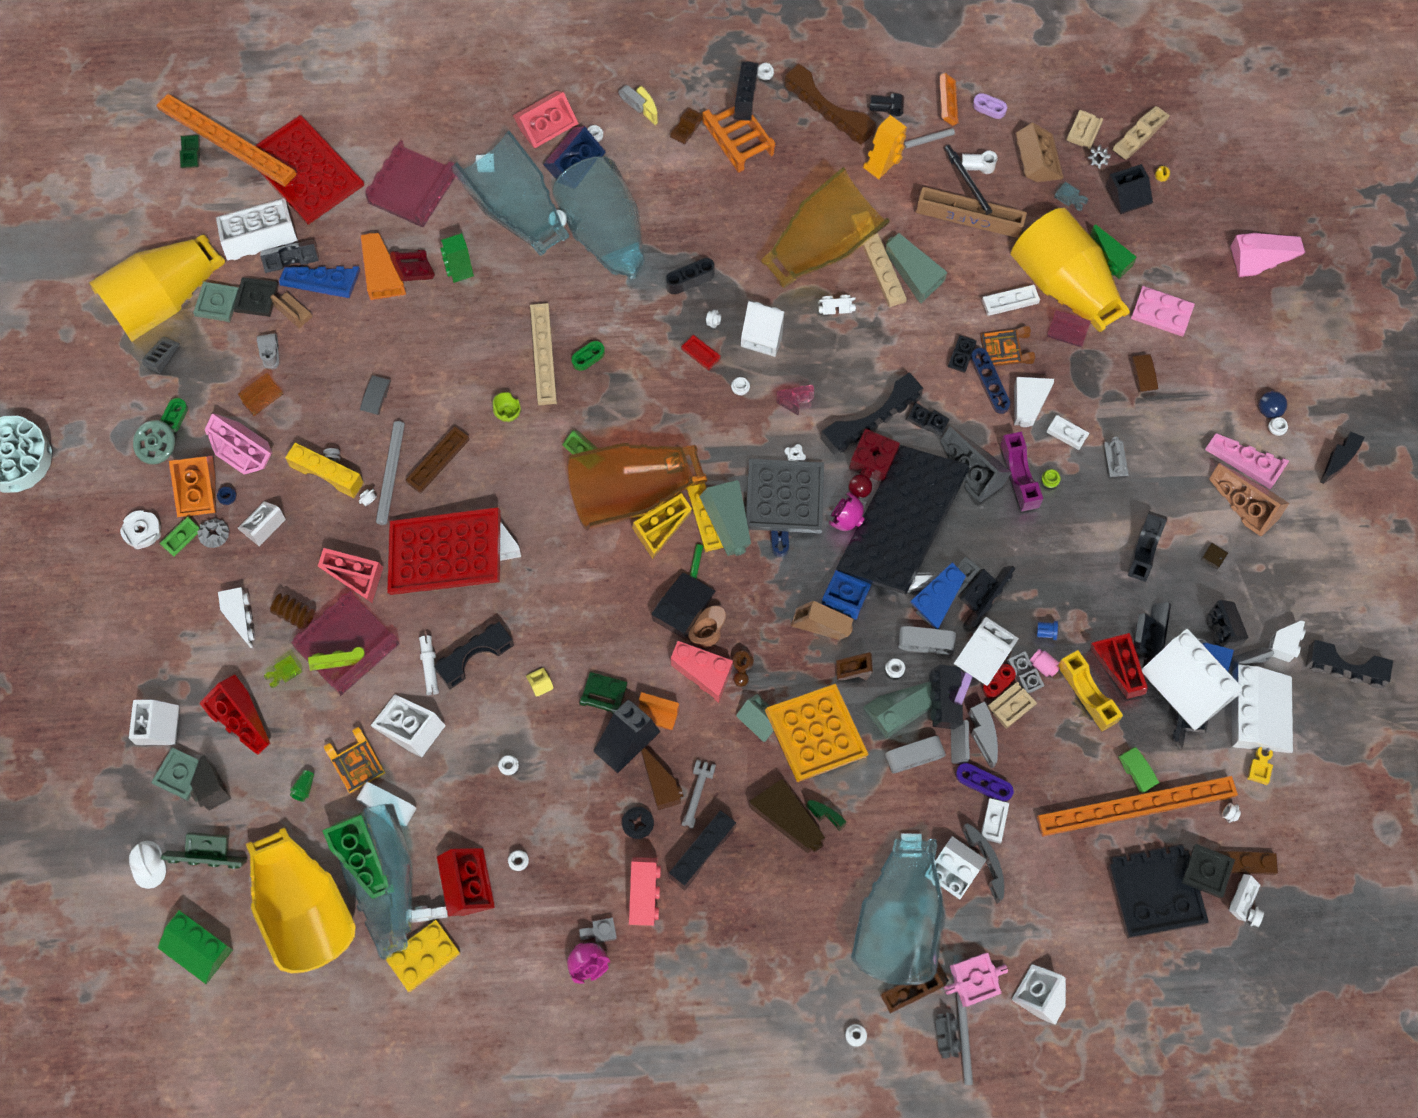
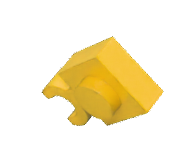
(1260, 769)

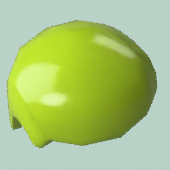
(506, 407)

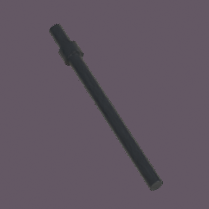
(954, 158)

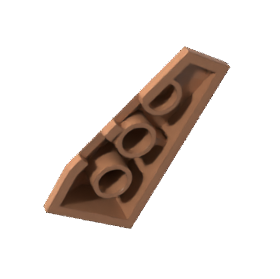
(1252, 502)

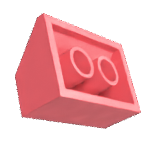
(546, 119)

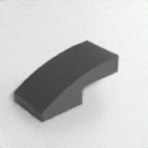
(375, 394)

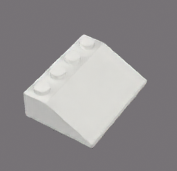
(256, 229)
(1191, 679)
(1262, 710)

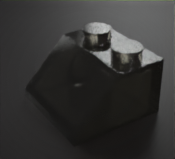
(208, 785)

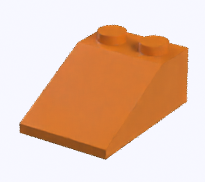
(193, 485)

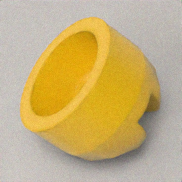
(1159, 173)

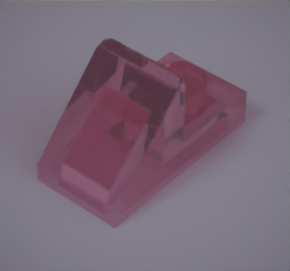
(790, 397)

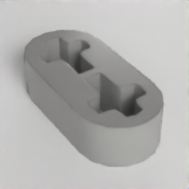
(632, 98)

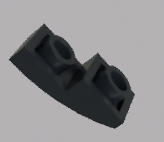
(962, 354)
(927, 420)

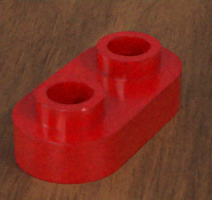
(1000, 681)

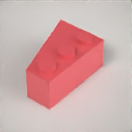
(352, 571)

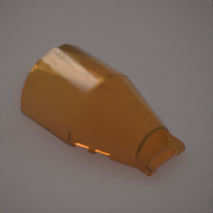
(628, 481)

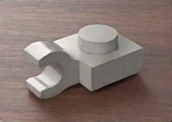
(602, 930)

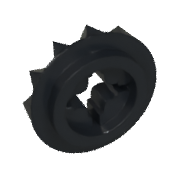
(633, 815)

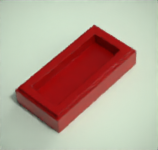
(700, 352)

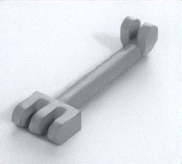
(702, 774)

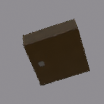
(1214, 556)

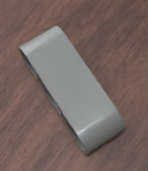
(927, 640)
(915, 754)

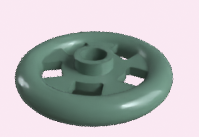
(168, 438)

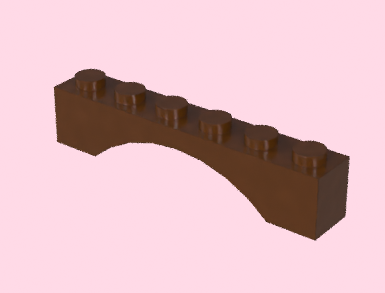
(854, 124)

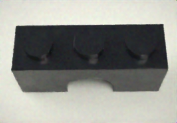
(279, 257)
(944, 712)

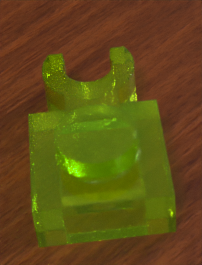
(285, 670)

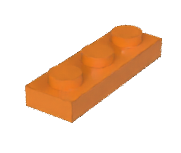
(948, 99)

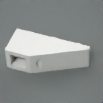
(234, 607)

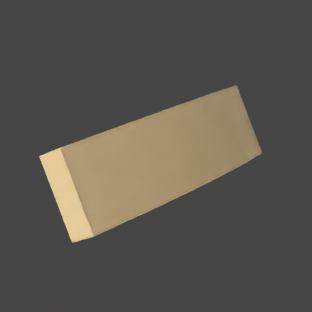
(1141, 132)

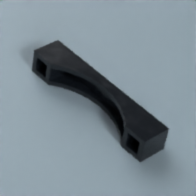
(843, 433)

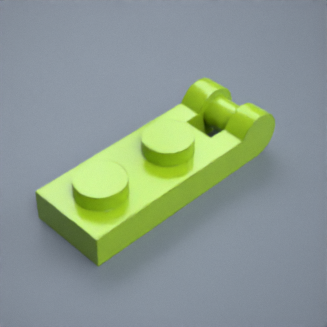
(336, 659)

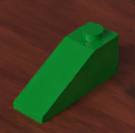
(1117, 256)

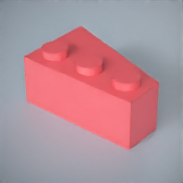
(703, 668)
(644, 891)

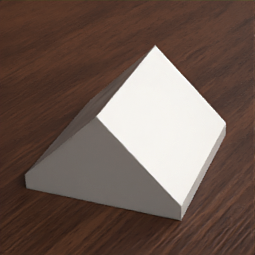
(262, 522)

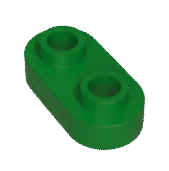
(586, 355)
(175, 417)

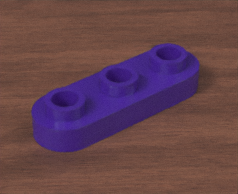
(993, 786)

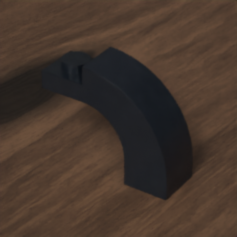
(1146, 545)

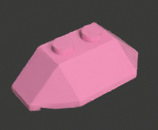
(237, 444)

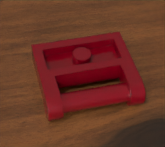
(412, 270)

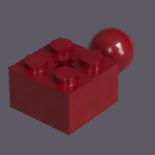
(872, 460)

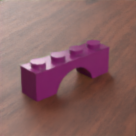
(1015, 455)

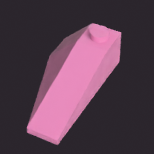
(1263, 251)

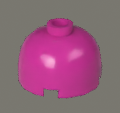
(847, 513)
(587, 961)

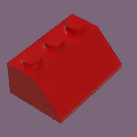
(465, 881)

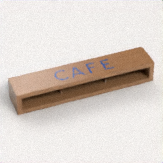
(970, 213)

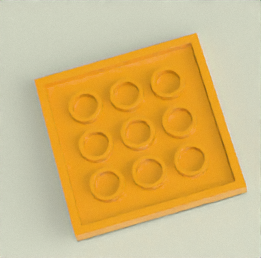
(816, 732)

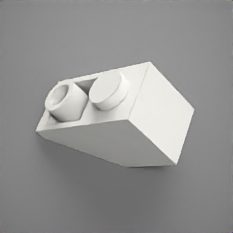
(1286, 641)

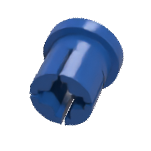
(1047, 630)

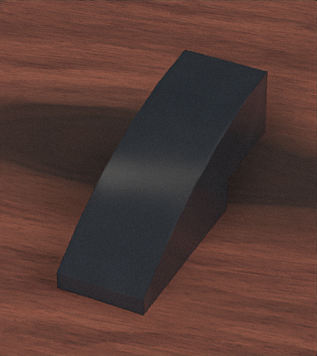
(1341, 456)

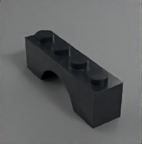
(745, 90)
(492, 640)
(1324, 658)
(699, 852)

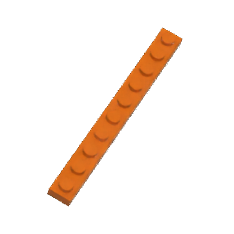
(226, 140)
(1137, 806)

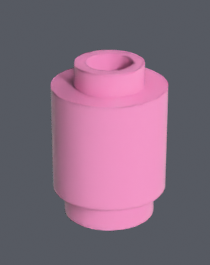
(1045, 663)

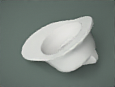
(147, 864)

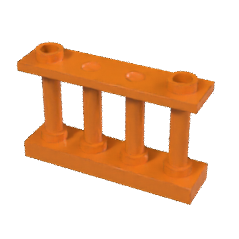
(729, 146)

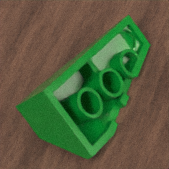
(355, 848)

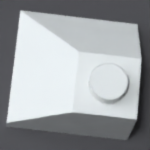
(1042, 993)

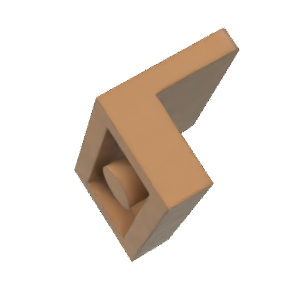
(291, 309)

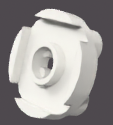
(130, 527)

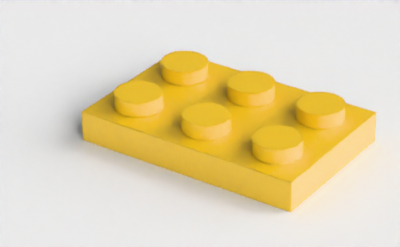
(423, 957)

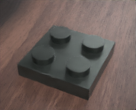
(255, 296)
(1208, 871)

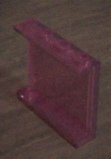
(410, 185)
(343, 629)

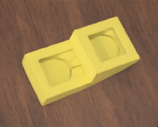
(649, 107)

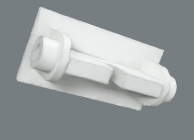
(844, 303)

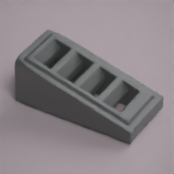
(164, 359)

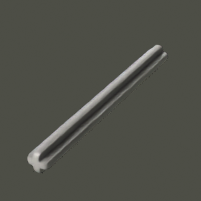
(390, 473)

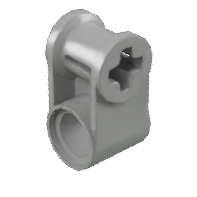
(268, 350)

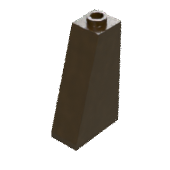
(787, 815)

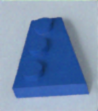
(938, 595)

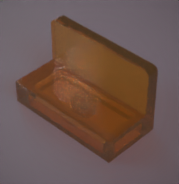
(260, 394)

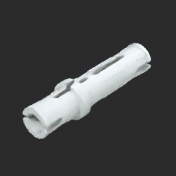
(427, 656)

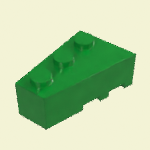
(456, 258)

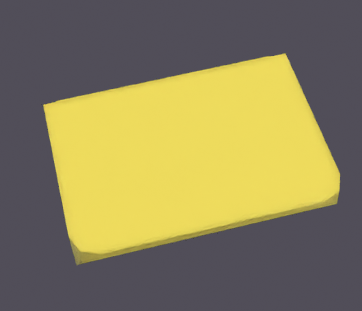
(539, 682)

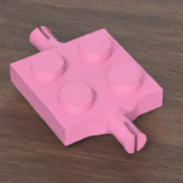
(975, 979)

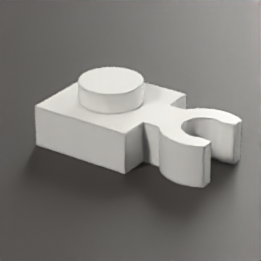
(423, 913)

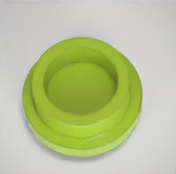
(1050, 478)

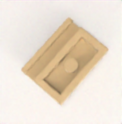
(1084, 129)
(1012, 705)

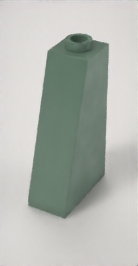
(915, 267)
(728, 516)

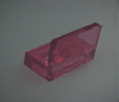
(1068, 328)

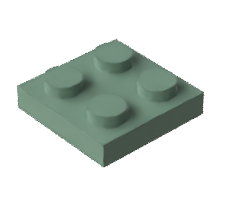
(216, 301)
(176, 774)

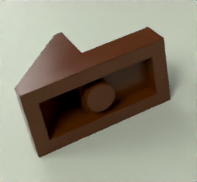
(855, 667)

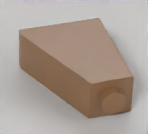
(822, 620)

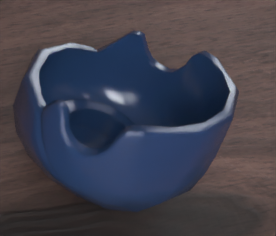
(1273, 404)

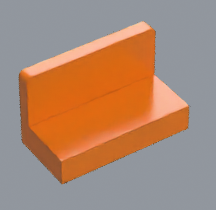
(660, 710)

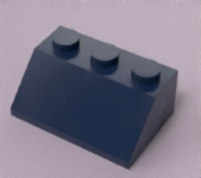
(574, 148)

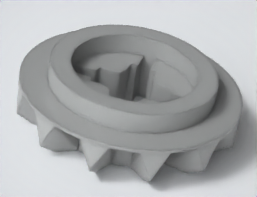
(213, 541)

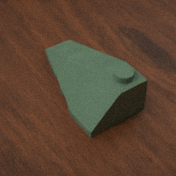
(899, 708)

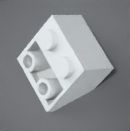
(154, 723)
(958, 867)

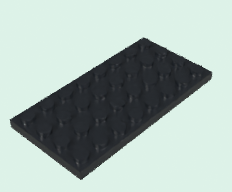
(903, 519)

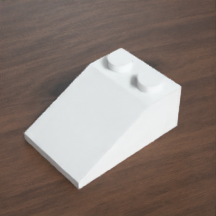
(409, 725)

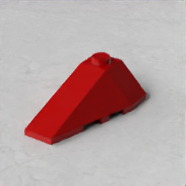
(233, 707)

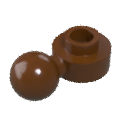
(741, 678)

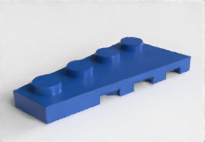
(321, 280)

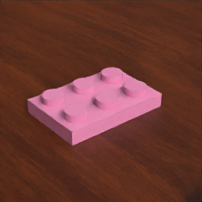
(1162, 311)

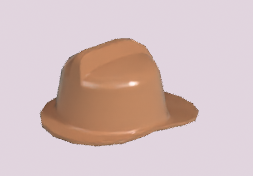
(707, 627)

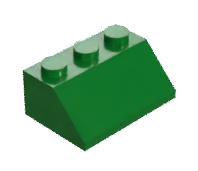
(193, 947)

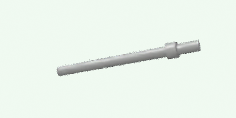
(964, 1035)

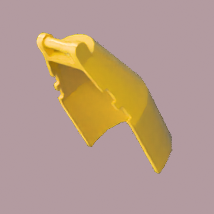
(1069, 267)
(155, 283)
(296, 905)

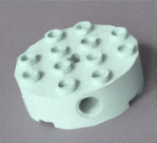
(23, 454)

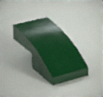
(190, 151)
(821, 811)

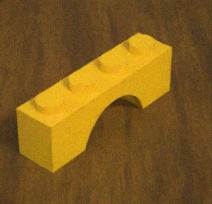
(310, 462)
(1078, 675)

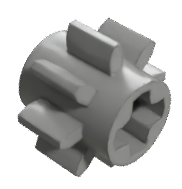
(1103, 152)

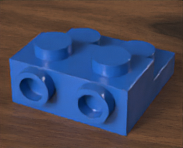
(846, 594)

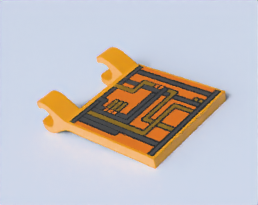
(355, 764)

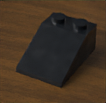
(682, 605)
(625, 736)

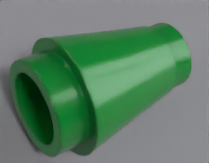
(302, 786)

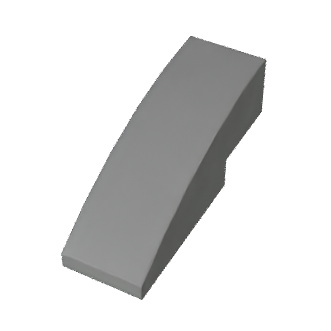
(984, 733)

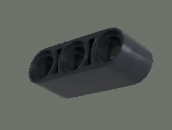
(694, 269)

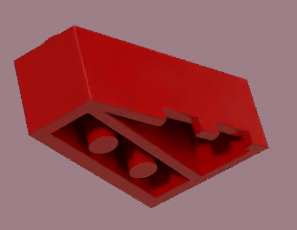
(1121, 663)

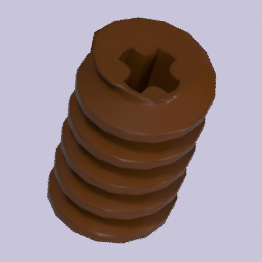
(292, 613)

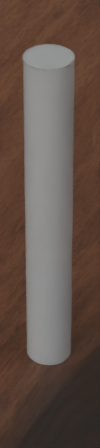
(928, 138)

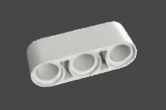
(373, 796)

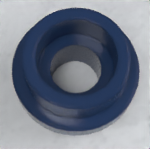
(226, 491)

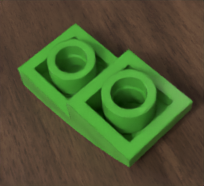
(1138, 767)

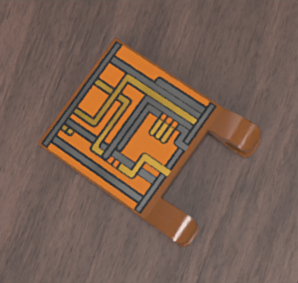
(1005, 346)

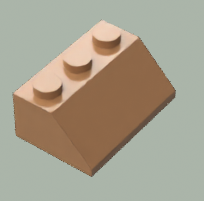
(1039, 154)

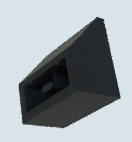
(1130, 189)
(1227, 624)

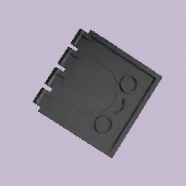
(1152, 892)

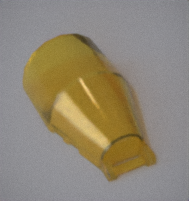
(825, 230)

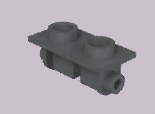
(950, 1043)

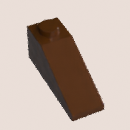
(662, 783)
(903, 995)

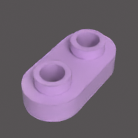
(990, 106)

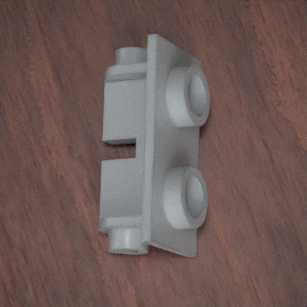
(1116, 458)

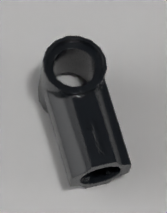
(892, 104)

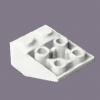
(762, 328)
(986, 651)

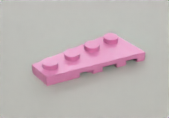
(1258, 466)

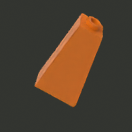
(379, 270)

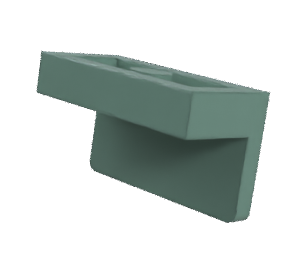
(755, 717)

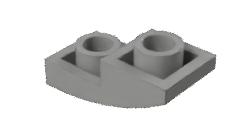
(1025, 673)

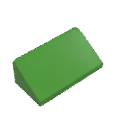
(578, 443)
(180, 536)

